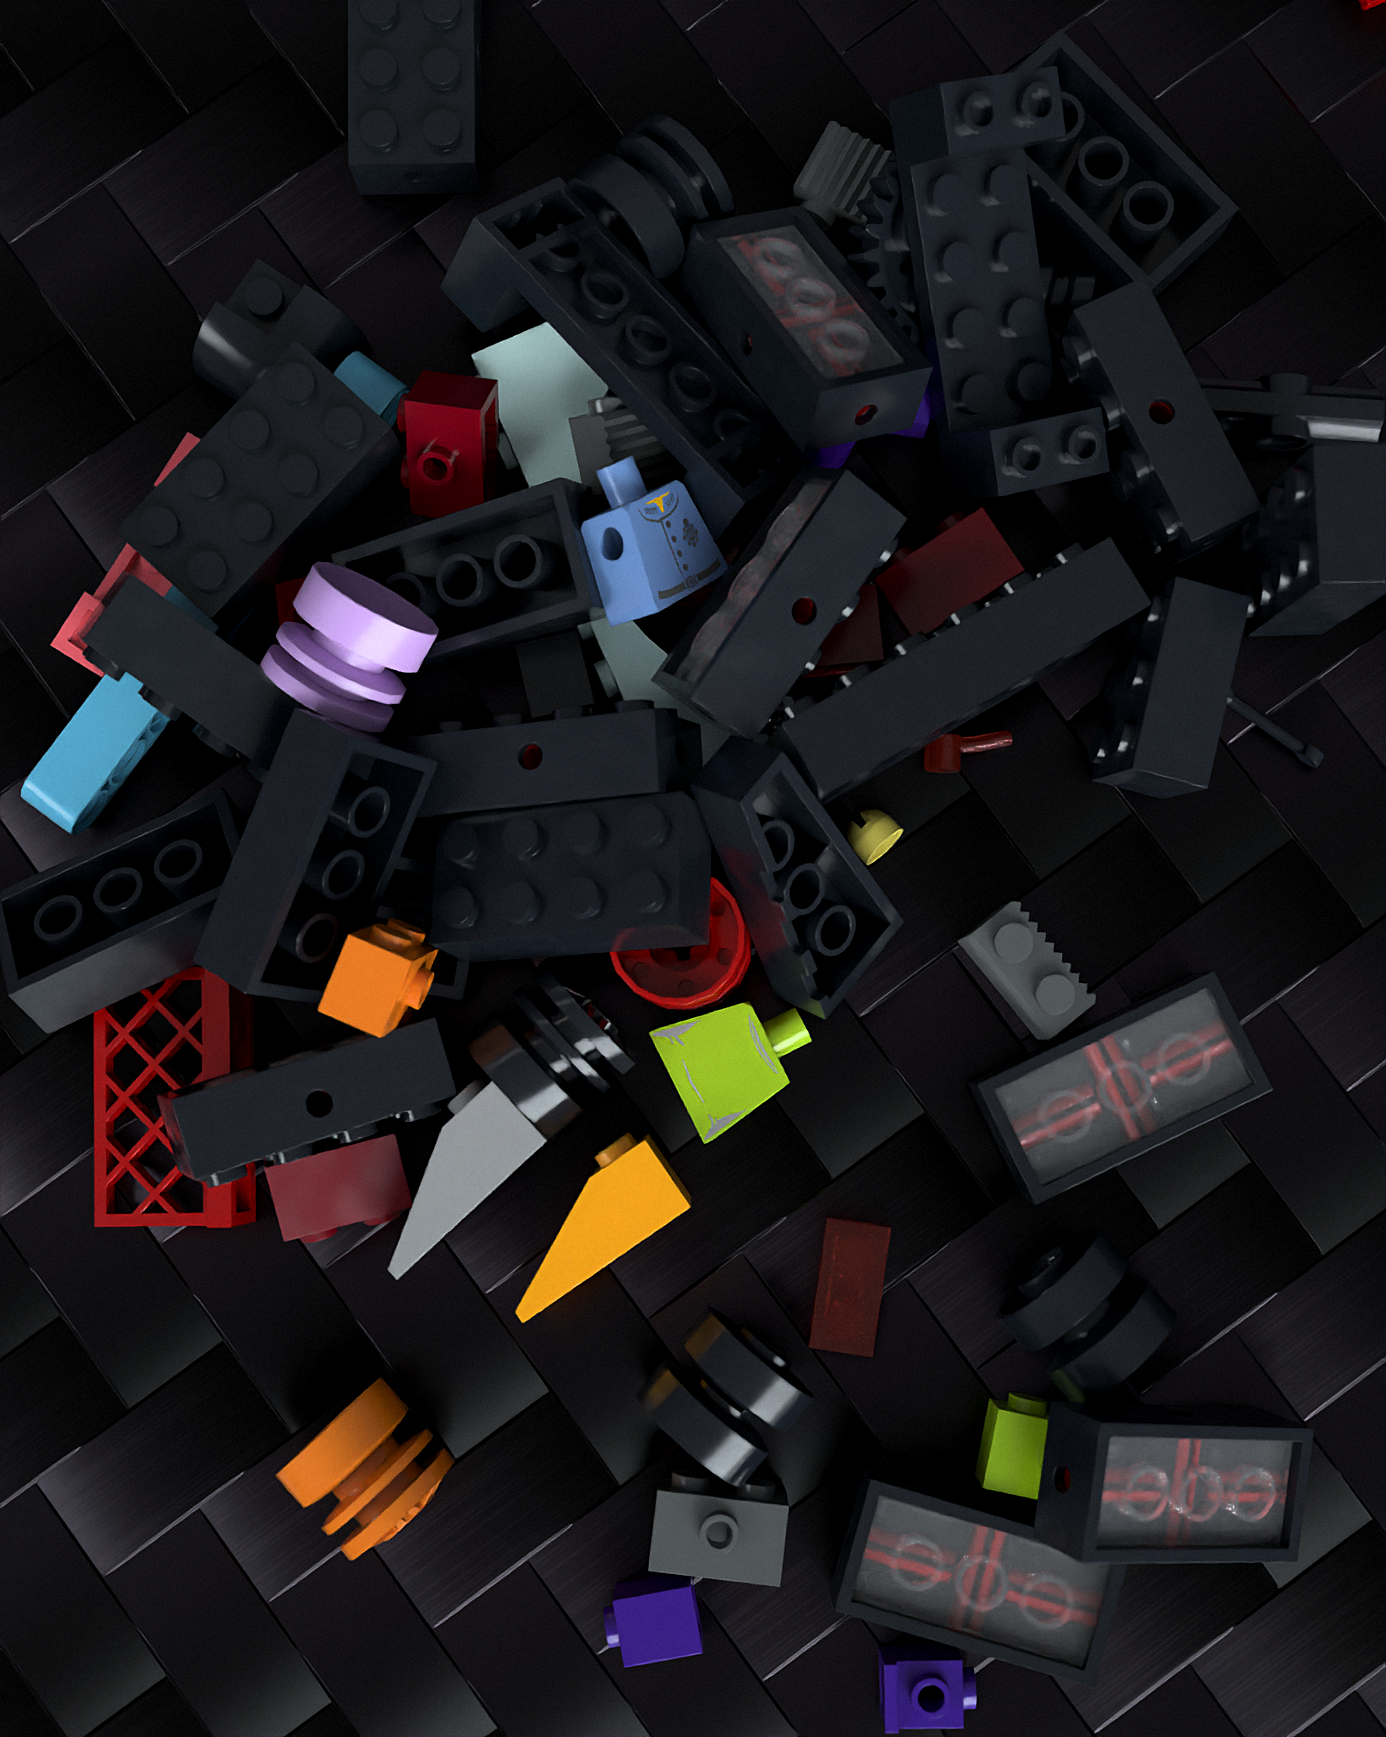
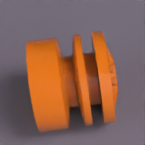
(367, 1470)

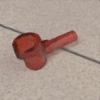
(945, 752)

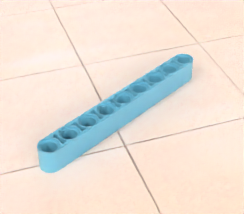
(115, 722)

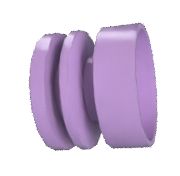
(346, 654)

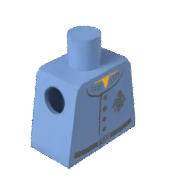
(647, 545)

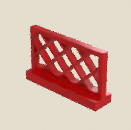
(224, 1048)

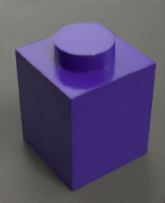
(654, 1619)

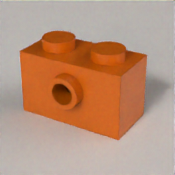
(380, 977)

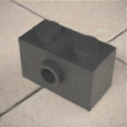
(719, 1529)

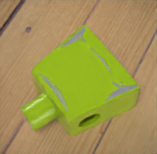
(728, 1062)

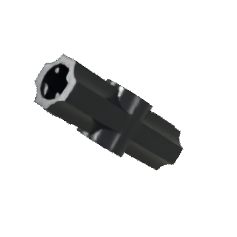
(1291, 413)

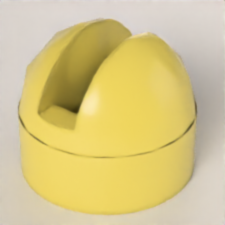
(874, 837)

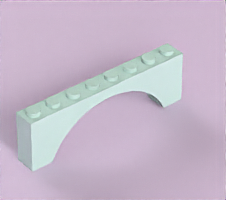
(538, 391)

